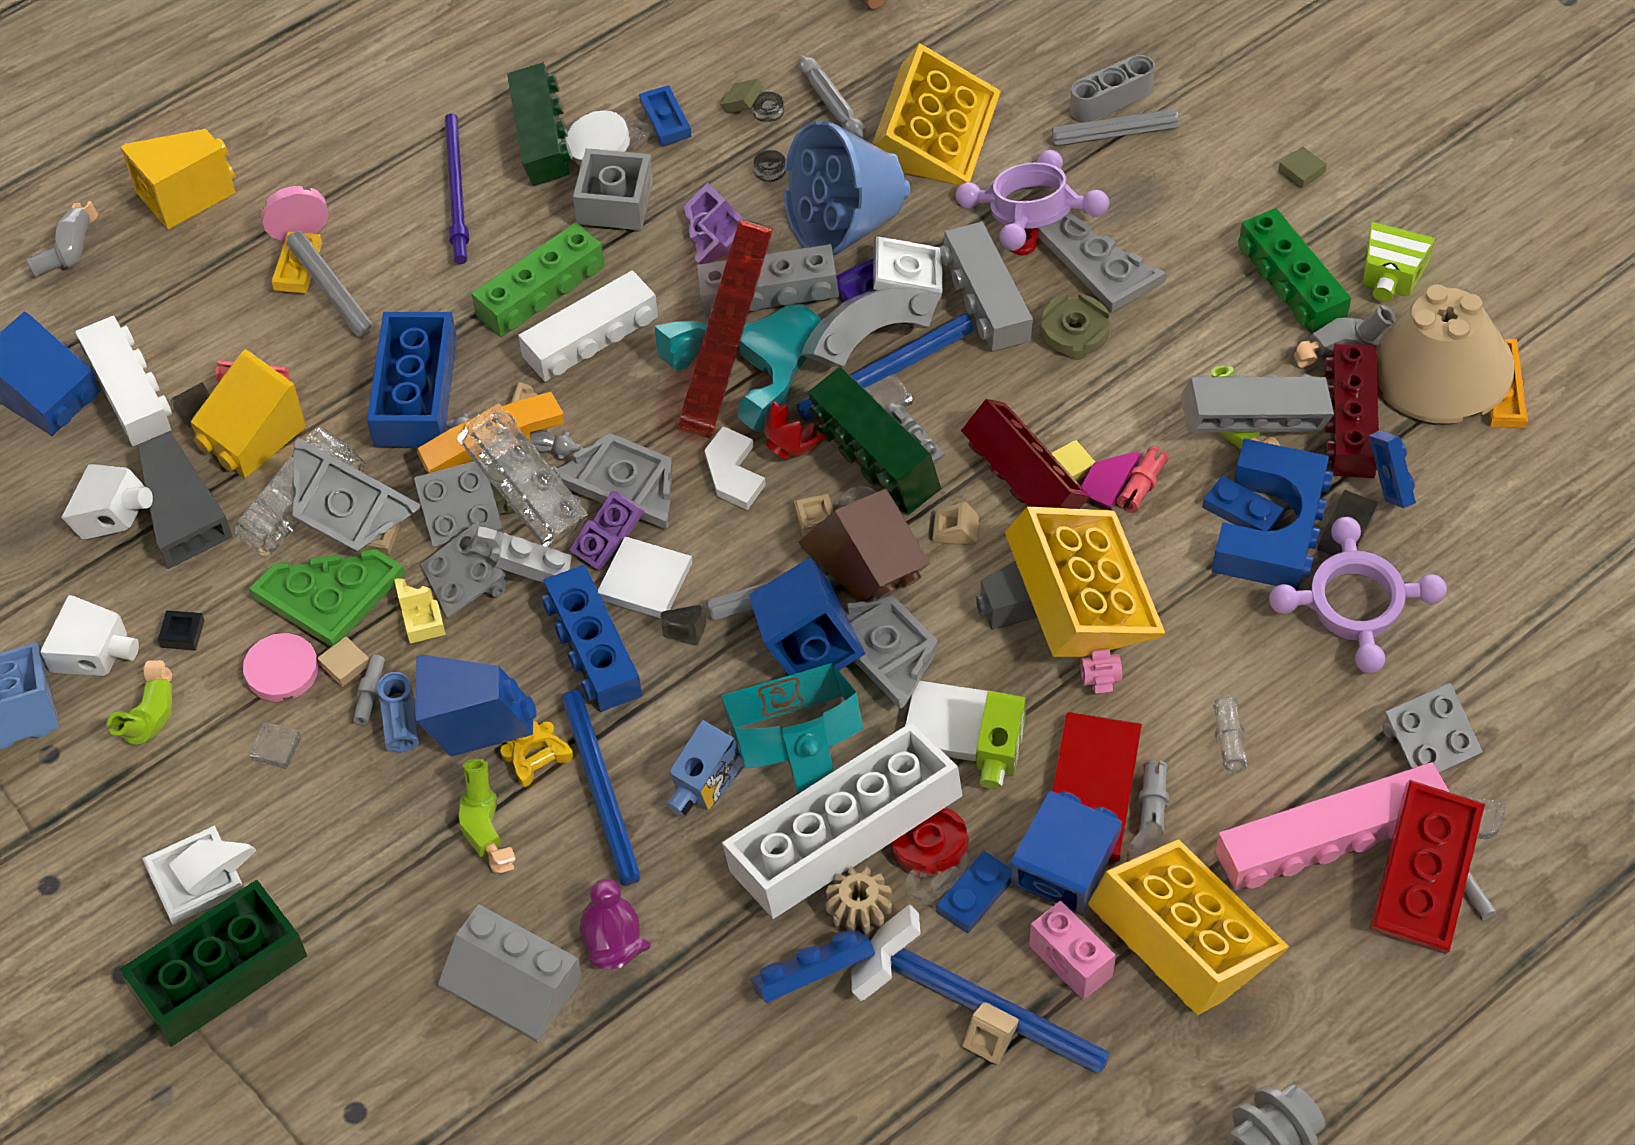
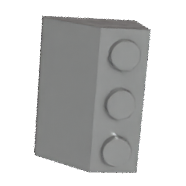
(509, 973)

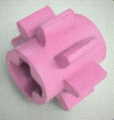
(1101, 670)

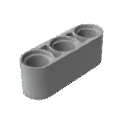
(1112, 88)

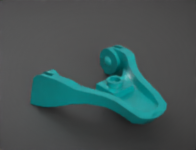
(768, 344)

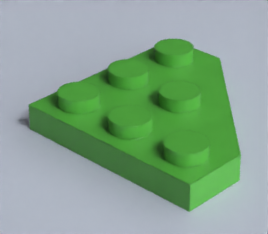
(328, 592)

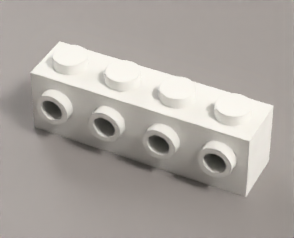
(588, 326)
(124, 380)

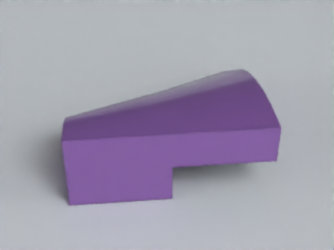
(711, 225)

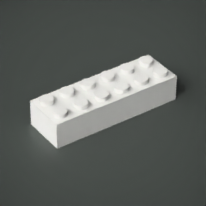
(842, 819)

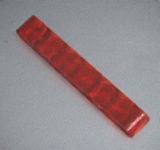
(725, 329)

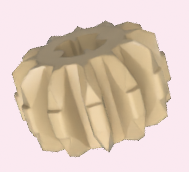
(856, 887)

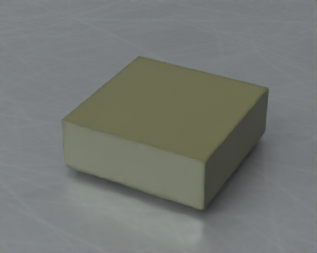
(742, 96)
(1302, 167)

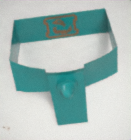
(804, 744)

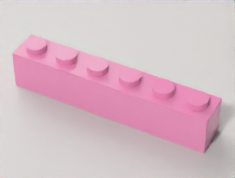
(1317, 830)

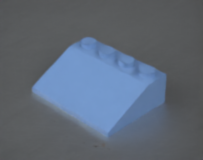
(25, 696)

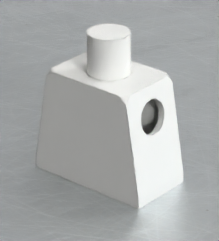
(106, 501)
(86, 640)

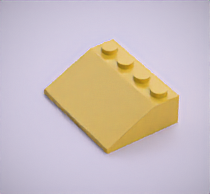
(936, 118)
(1082, 580)
(1186, 925)

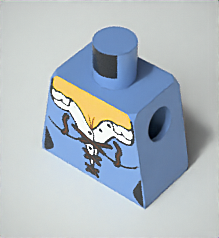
(704, 769)

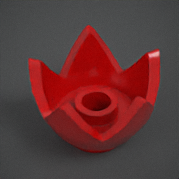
(789, 438)

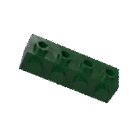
(538, 123)

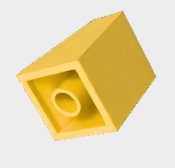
(179, 174)
(248, 415)

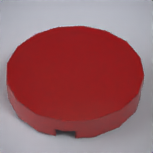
(933, 843)

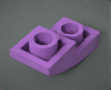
(606, 532)

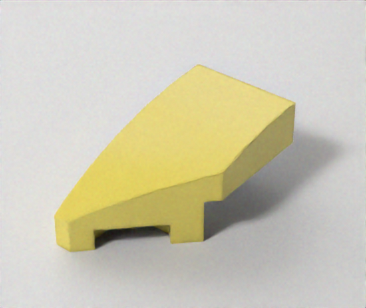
(419, 612)

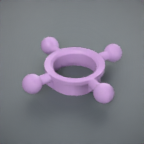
(1035, 213)
(1346, 532)

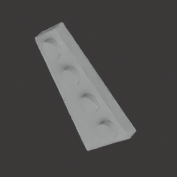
(1098, 263)

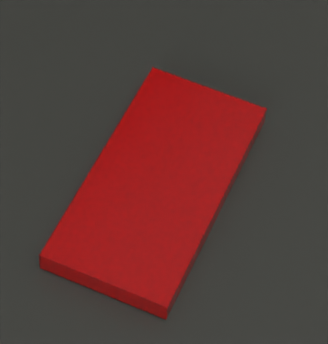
(1098, 764)
(1427, 866)

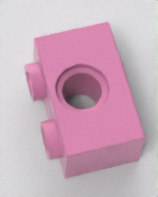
(1072, 950)

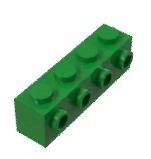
(1293, 270)

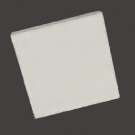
(906, 265)
(644, 577)
(948, 717)
(176, 900)

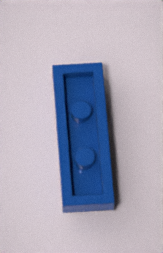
(811, 965)

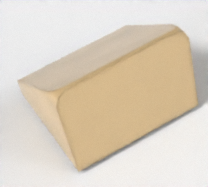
(956, 524)
(990, 1032)

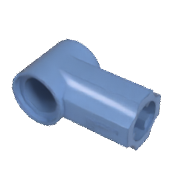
(398, 713)

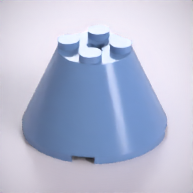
(840, 186)

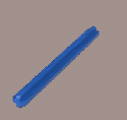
(904, 356)
(601, 788)
(974, 996)

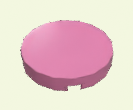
(294, 210)
(280, 667)

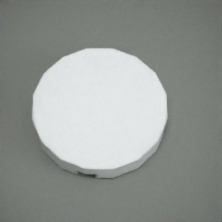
(597, 131)

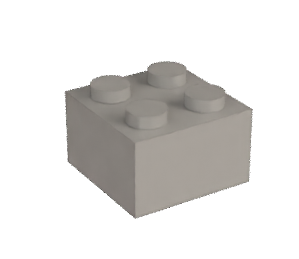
(613, 189)

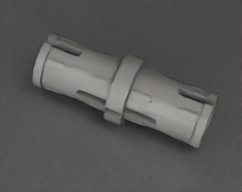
(1154, 794)

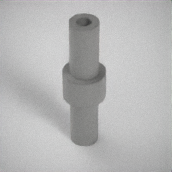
(367, 690)

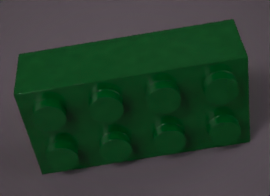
(873, 440)
(213, 962)

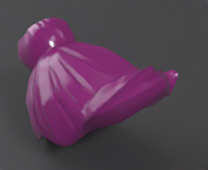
(610, 927)

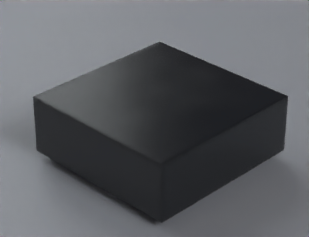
(181, 630)

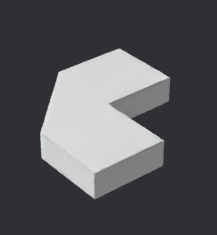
(729, 479)
(890, 938)

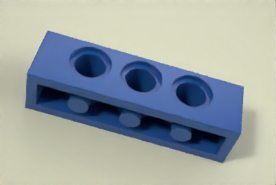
(607, 685)

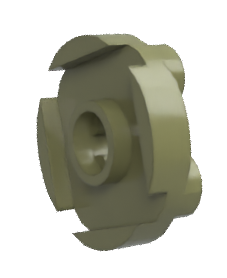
(1075, 341)

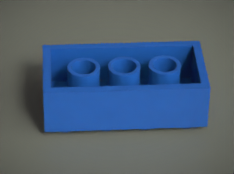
(412, 378)

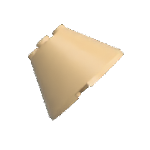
(1444, 359)

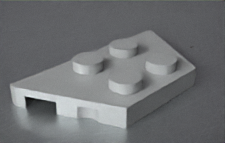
(625, 468)
(342, 499)
(894, 646)

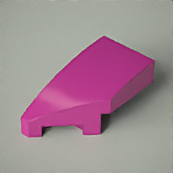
(1109, 477)

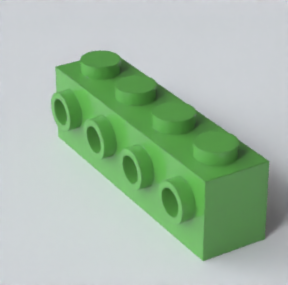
(538, 279)

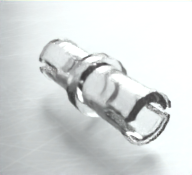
(1230, 734)

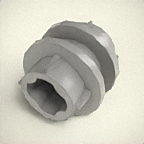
(1277, 1119)

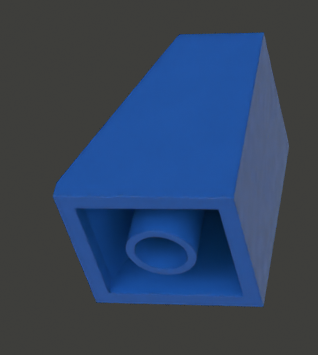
(42, 376)
(805, 621)
(470, 704)
(1065, 851)

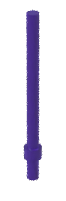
(458, 231)

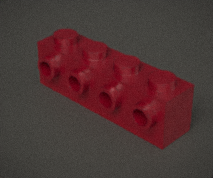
(1355, 409)
(1021, 458)

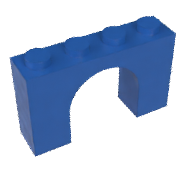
(1280, 554)

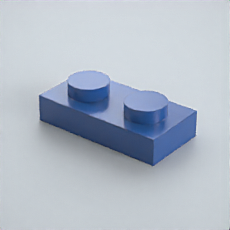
(665, 115)
(1392, 468)
(1242, 506)
(975, 892)

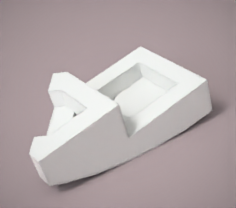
(206, 860)

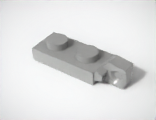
(520, 555)

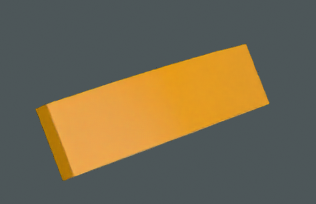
(530, 415)

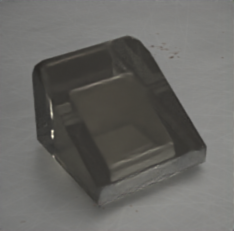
(189, 402)
(684, 624)

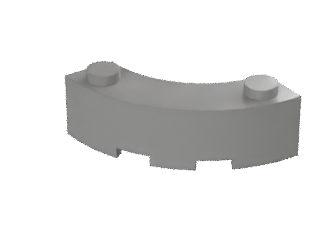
(859, 316)

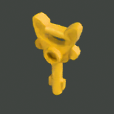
(543, 736)

